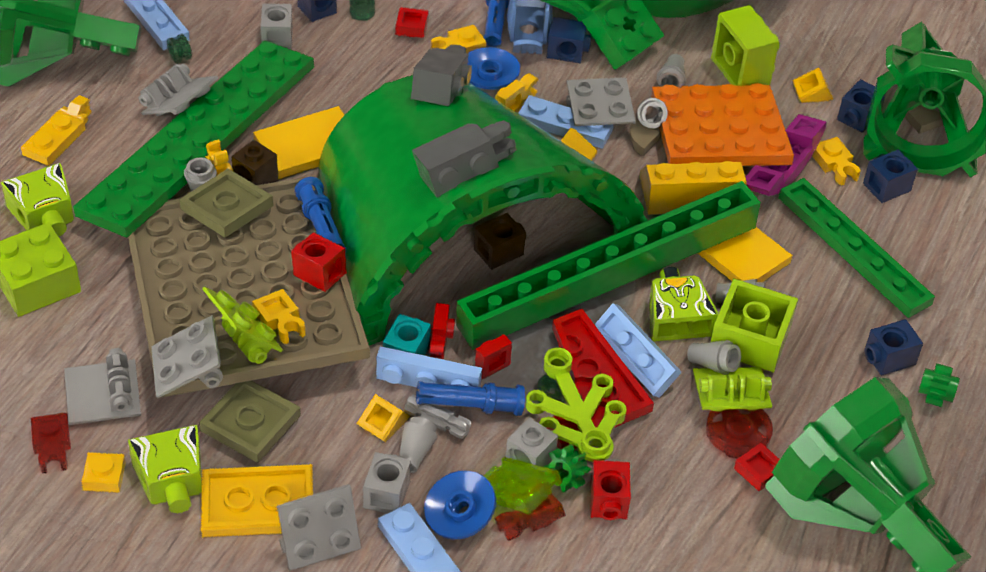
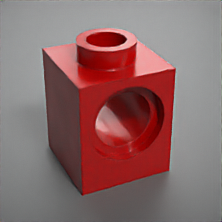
(319, 261)
(613, 478)

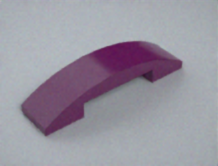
(804, 136)

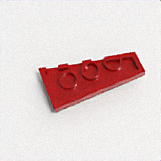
(595, 356)

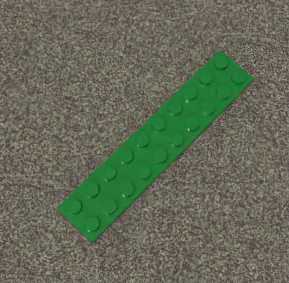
(223, 113)

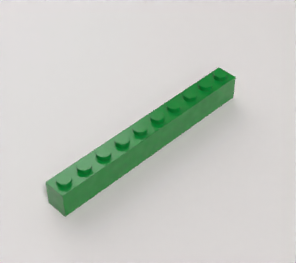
(606, 264)

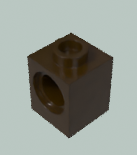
(256, 163)
(499, 240)

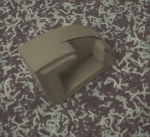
(924, 119)
(643, 137)

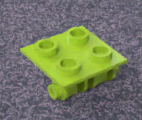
(243, 326)
(741, 389)

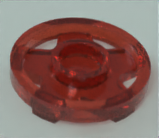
(738, 431)

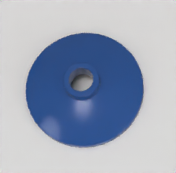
(493, 68)
(454, 493)

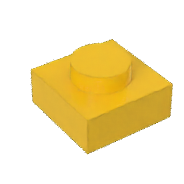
(103, 472)

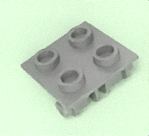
(173, 91)
(600, 101)
(186, 357)
(103, 390)
(318, 527)

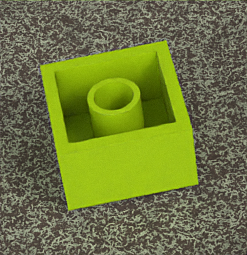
(744, 47)
(36, 269)
(755, 322)

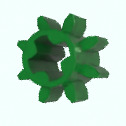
(938, 385)
(570, 467)

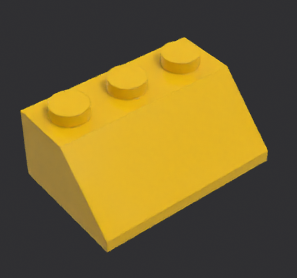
(675, 185)

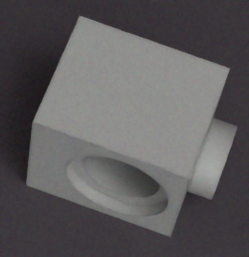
(277, 24)
(531, 443)
(386, 482)

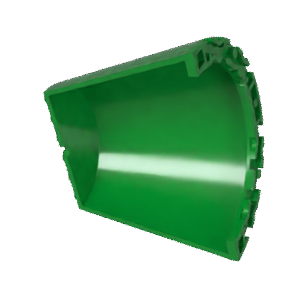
(394, 217)

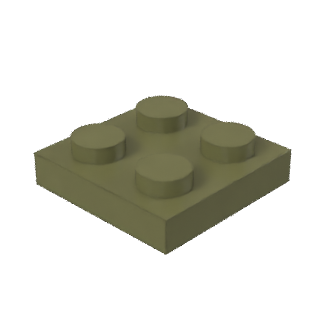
(226, 202)
(250, 419)

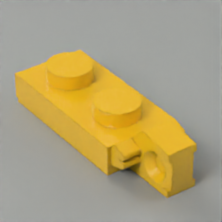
(58, 132)

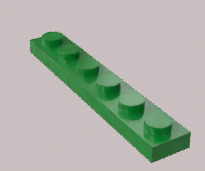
(856, 248)

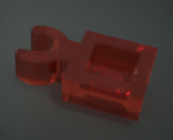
(50, 439)
(543, 516)

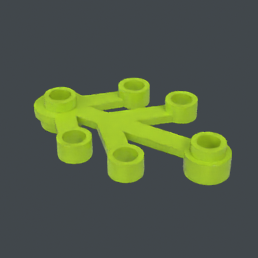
(558, 366)

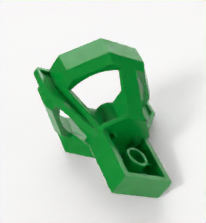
(617, 26)
(55, 35)
(934, 80)
(884, 486)

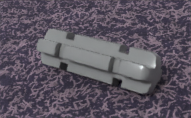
(441, 417)

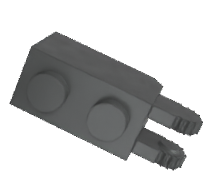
(441, 75)
(463, 155)

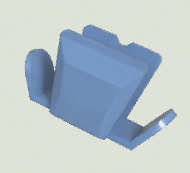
(529, 13)

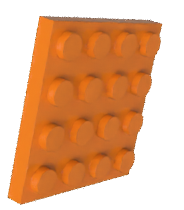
(723, 125)

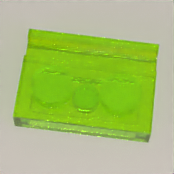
(521, 484)

